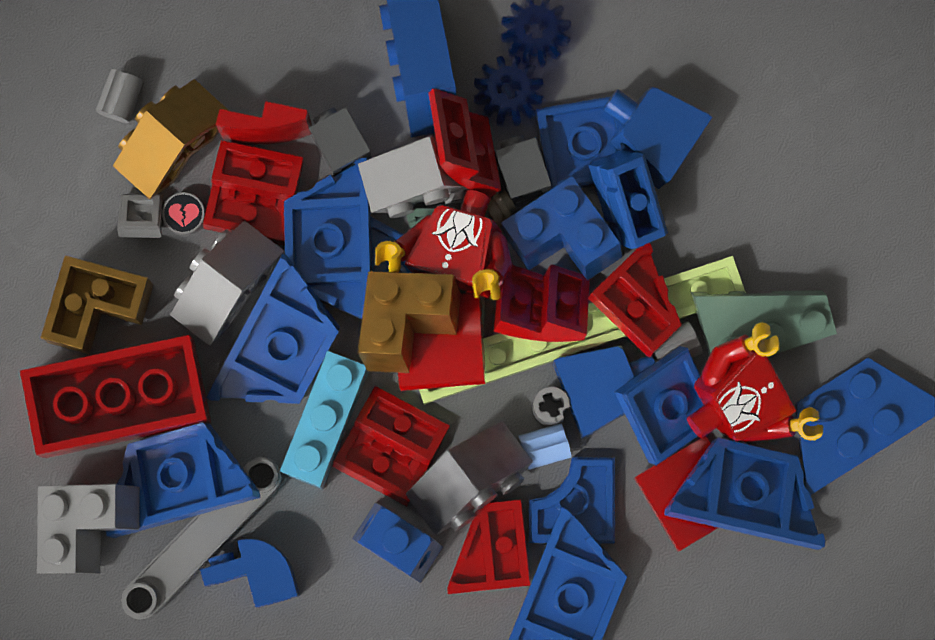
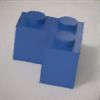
(566, 221)

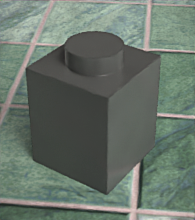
(338, 139)
(522, 169)

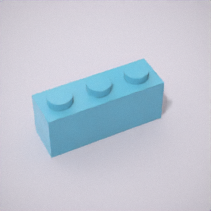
(324, 420)

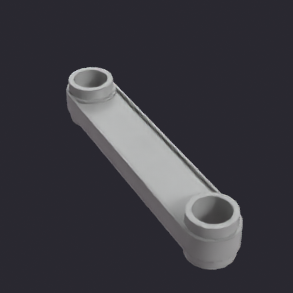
(194, 547)

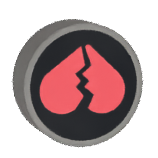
(183, 214)

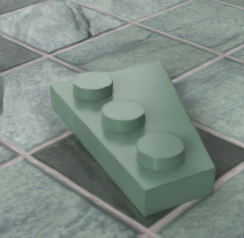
(792, 316)

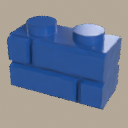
(628, 198)

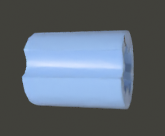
(546, 445)

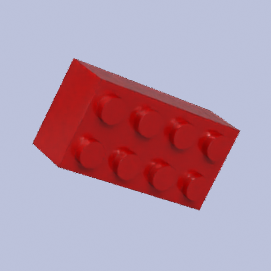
(115, 396)

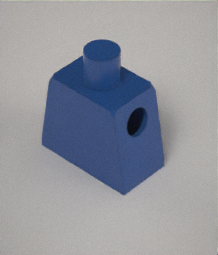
(657, 127)
(591, 385)
(397, 542)

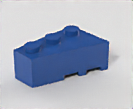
(421, 56)

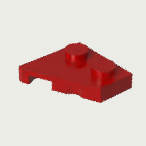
(638, 301)
(493, 551)

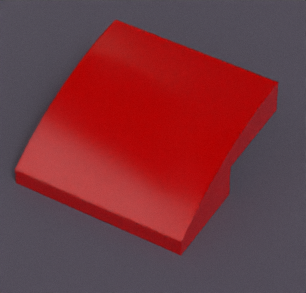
(277, 125)
(464, 143)
(251, 188)
(543, 306)
(449, 358)
(390, 445)
(661, 484)

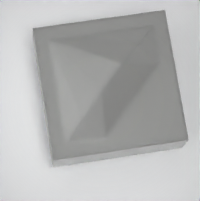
(140, 216)

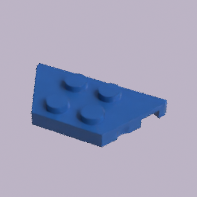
(331, 239)
(278, 343)
(859, 417)
(183, 476)
(749, 493)
(571, 588)

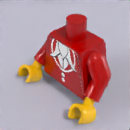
(456, 245)
(745, 394)

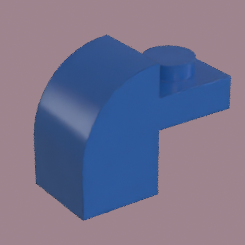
(265, 567)

